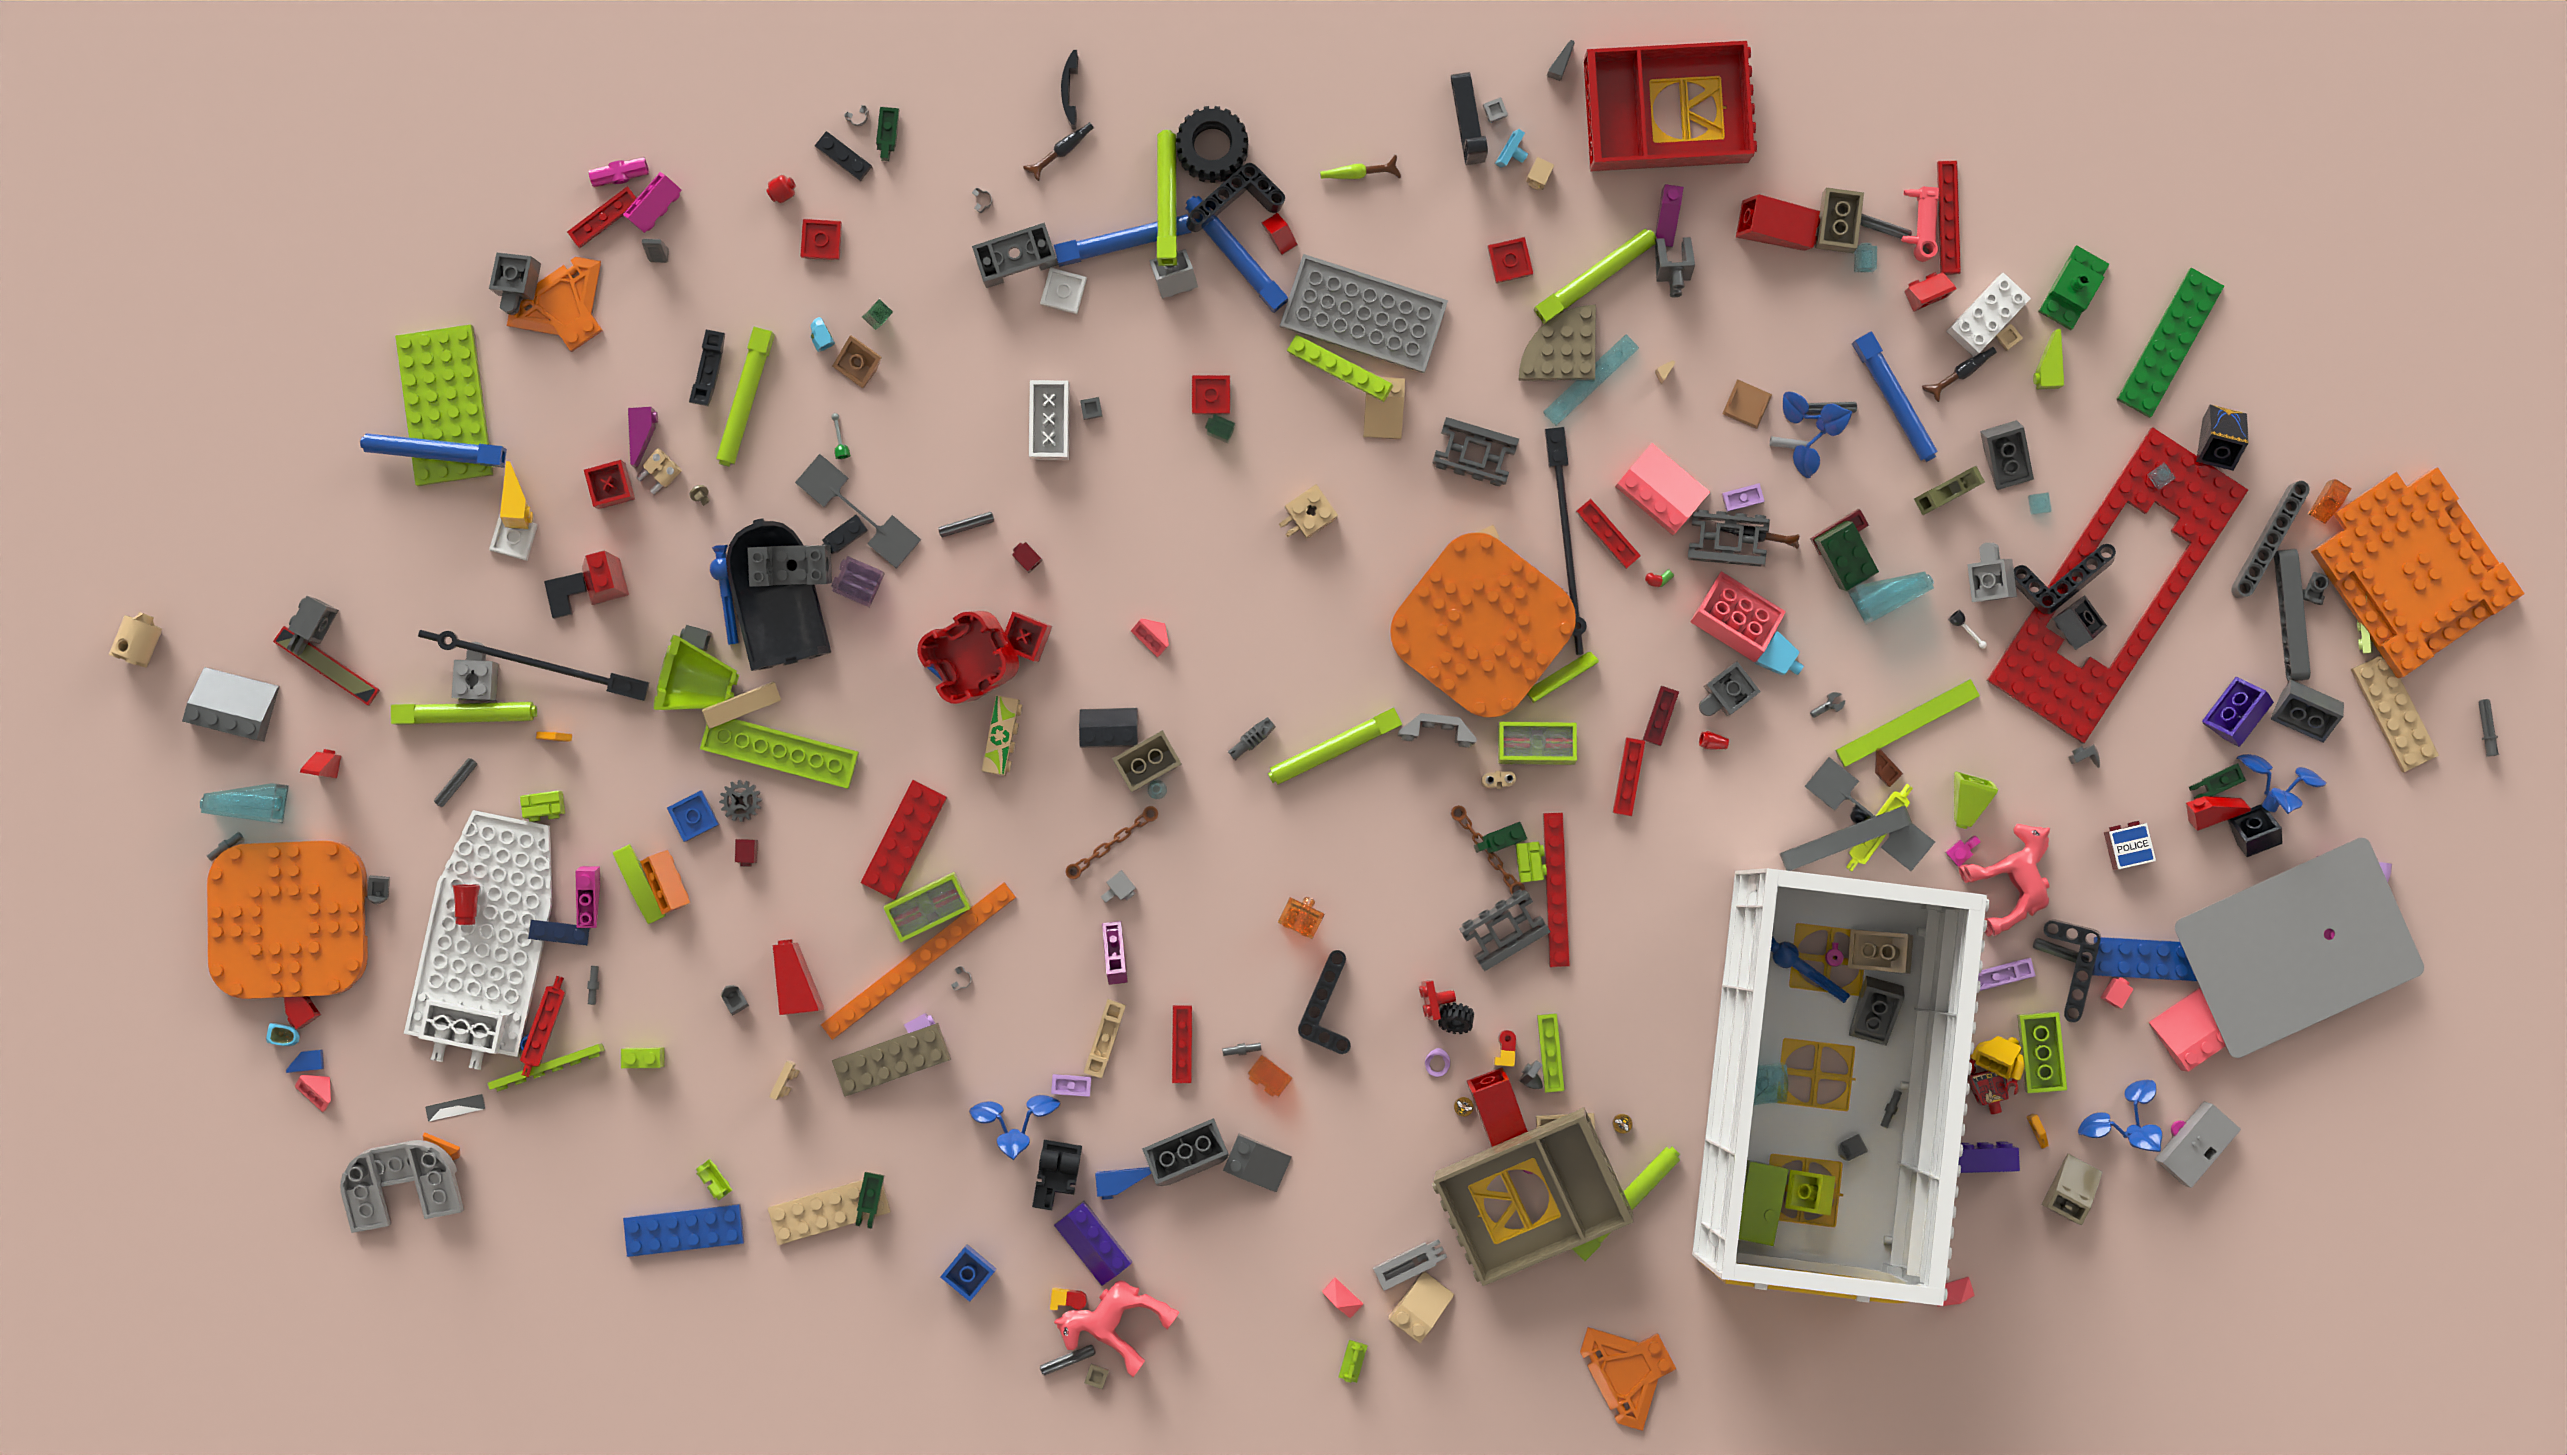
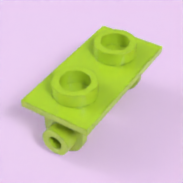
(719, 1186)
(1352, 1361)

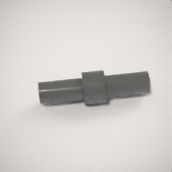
(224, 845)
(593, 985)
(1241, 1049)
(1891, 1108)

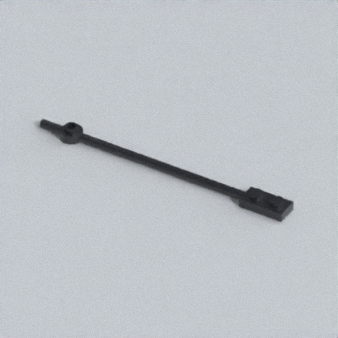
(1558, 458)
(615, 684)

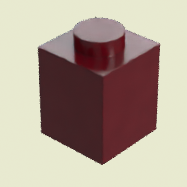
(1026, 556)
(746, 852)

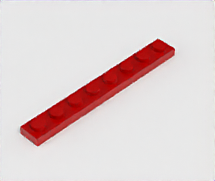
(1556, 889)

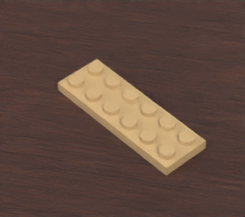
(2395, 713)
(820, 1212)

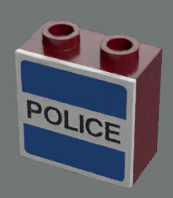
(2129, 845)

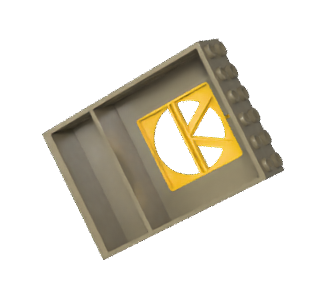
(1581, 1189)

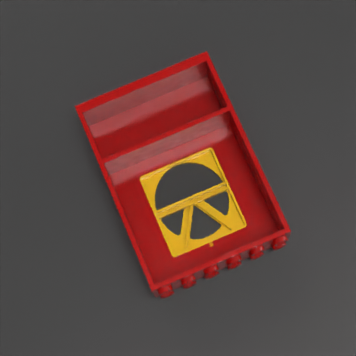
(1621, 97)

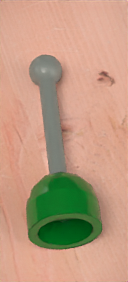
(841, 450)

